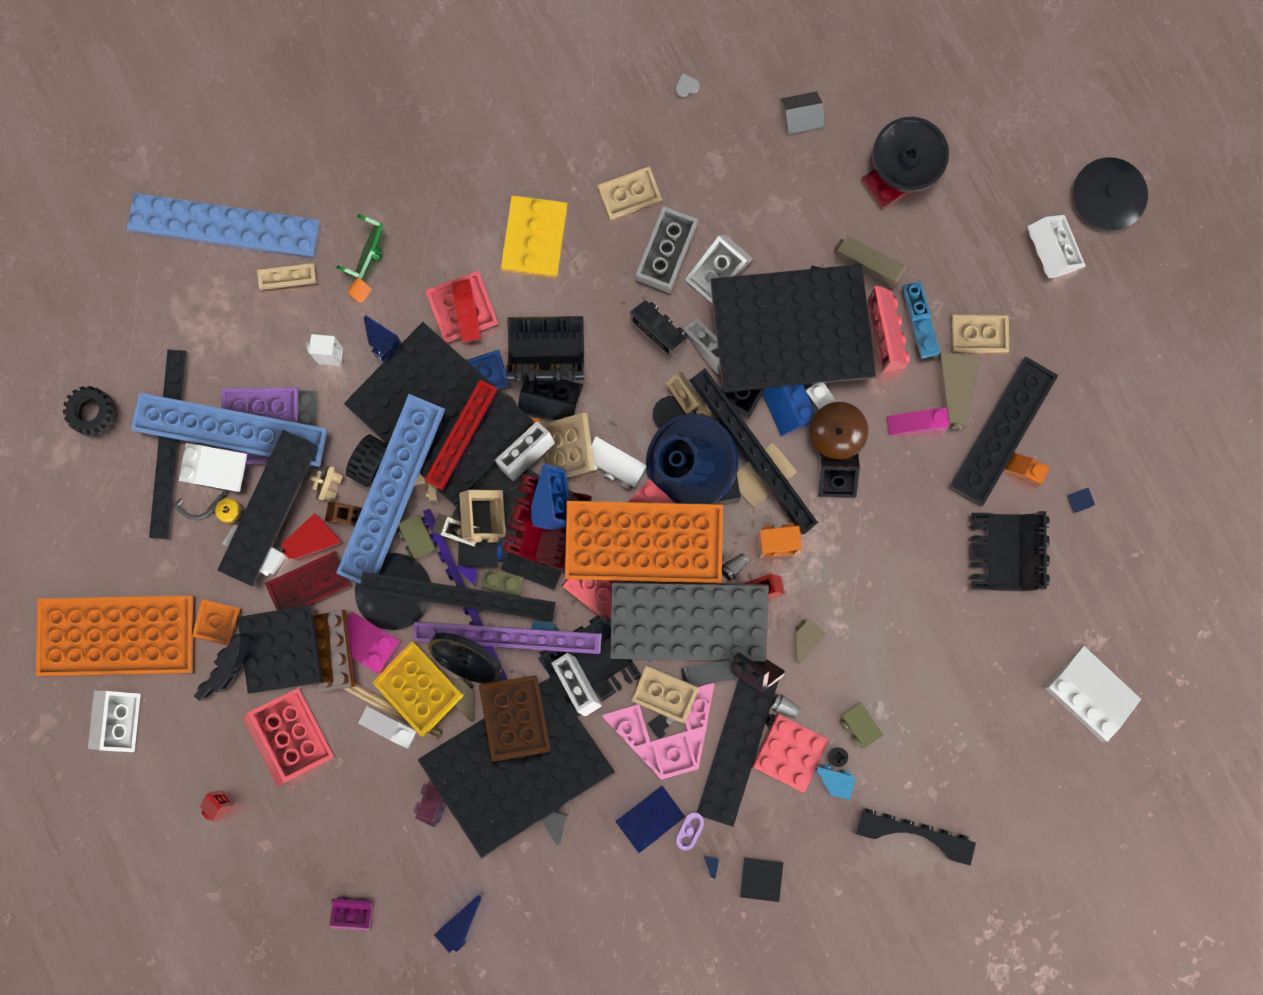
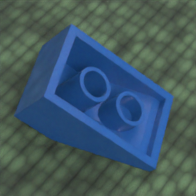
(550, 499)

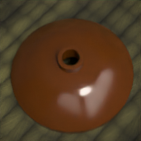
(843, 416)

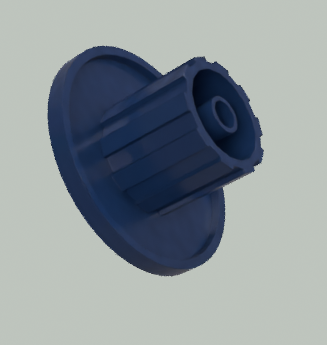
(692, 459)

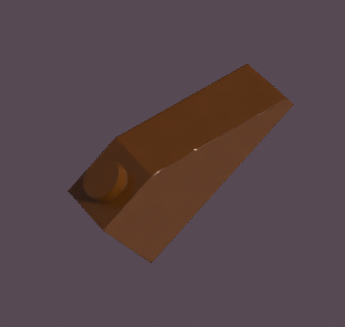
(342, 513)

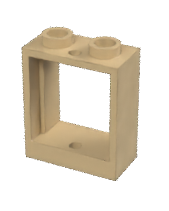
(496, 510)

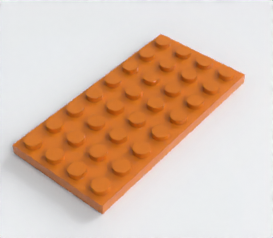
(644, 541)
(114, 635)

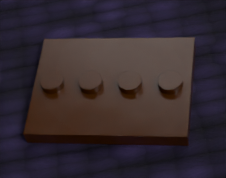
(514, 718)

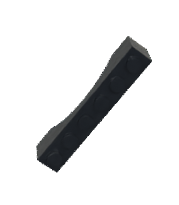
(954, 848)

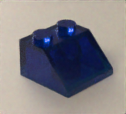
(380, 339)

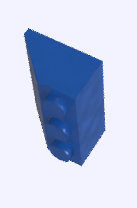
(789, 408)

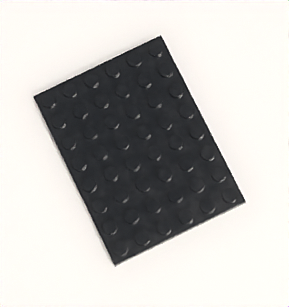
(792, 328)
(440, 375)
(512, 795)

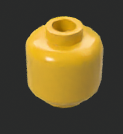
(232, 515)

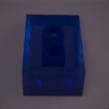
(650, 819)
(456, 930)

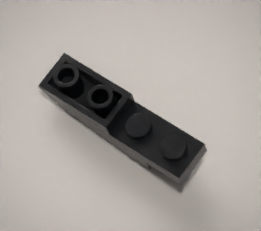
(229, 663)

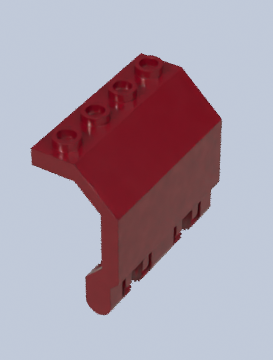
(535, 542)

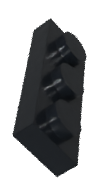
(531, 570)

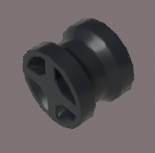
(834, 757)

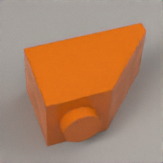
(1027, 469)

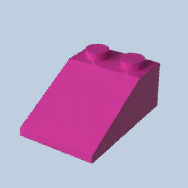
(370, 643)

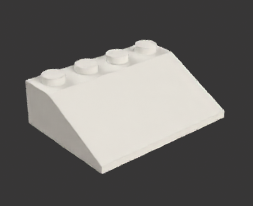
(1093, 694)

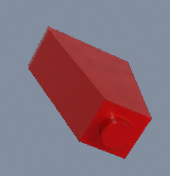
(310, 539)

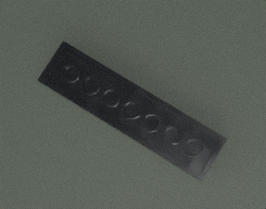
(1003, 431)
(268, 508)
(735, 753)

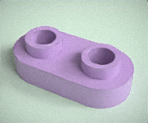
(690, 831)

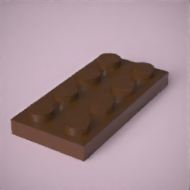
(334, 651)

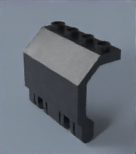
(545, 348)
(1012, 552)
(596, 667)

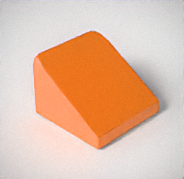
(359, 290)

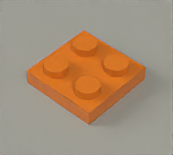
(216, 622)

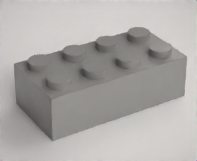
(666, 249)

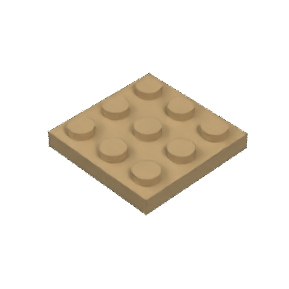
(572, 445)

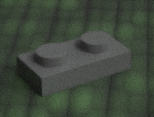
(307, 407)

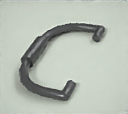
(211, 509)

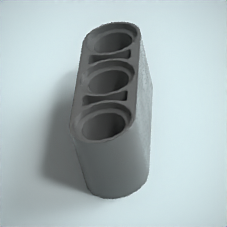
(709, 673)

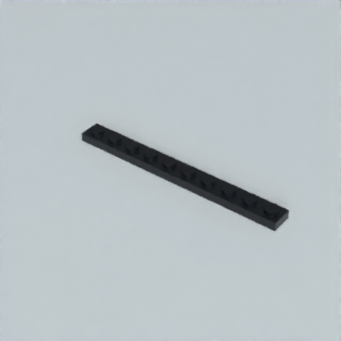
(167, 451)
(753, 451)
(457, 596)

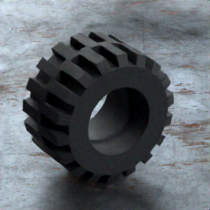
(79, 400)
(366, 460)

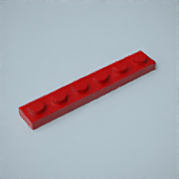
(461, 435)

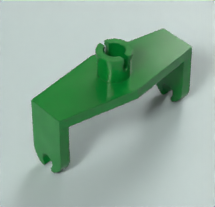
(369, 249)

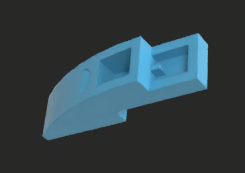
(920, 320)

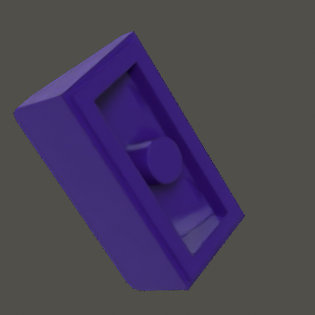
(470, 573)

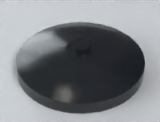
(910, 154)
(1109, 194)
(389, 611)
(465, 658)

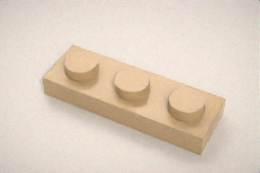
(286, 276)

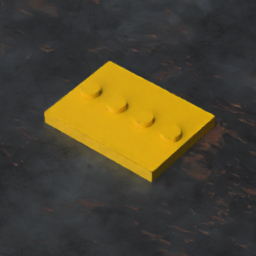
(534, 236)
(417, 689)

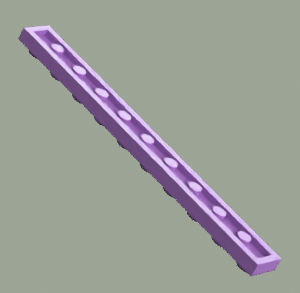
(514, 637)

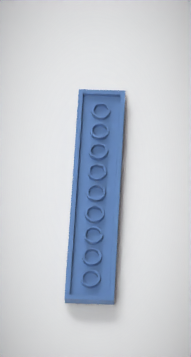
(223, 225)
(218, 426)
(391, 488)

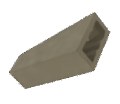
(874, 264)
(957, 384)

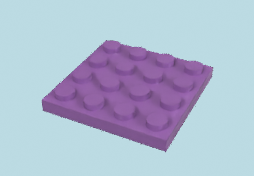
(266, 402)

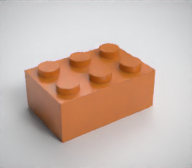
(779, 541)

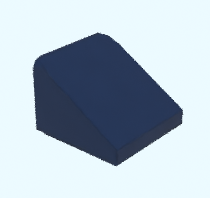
(1081, 500)
(712, 864)

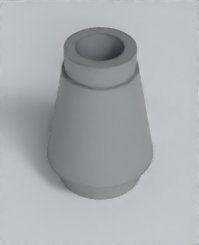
(734, 566)
(783, 705)

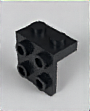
(756, 673)

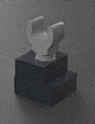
(659, 724)

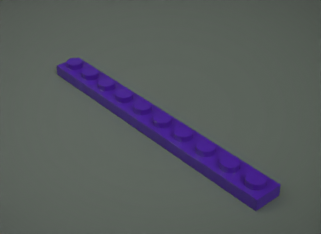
(453, 573)

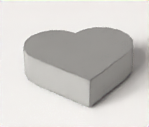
(686, 86)

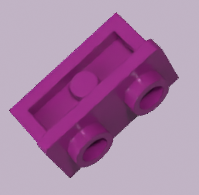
(351, 914)

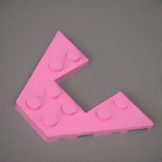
(673, 753)

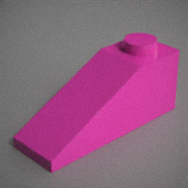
(918, 421)

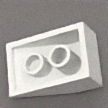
(721, 260)
(212, 467)

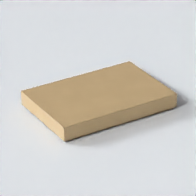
(629, 193)
(979, 333)
(750, 483)
(665, 694)

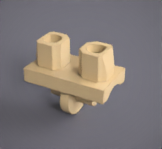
(329, 475)

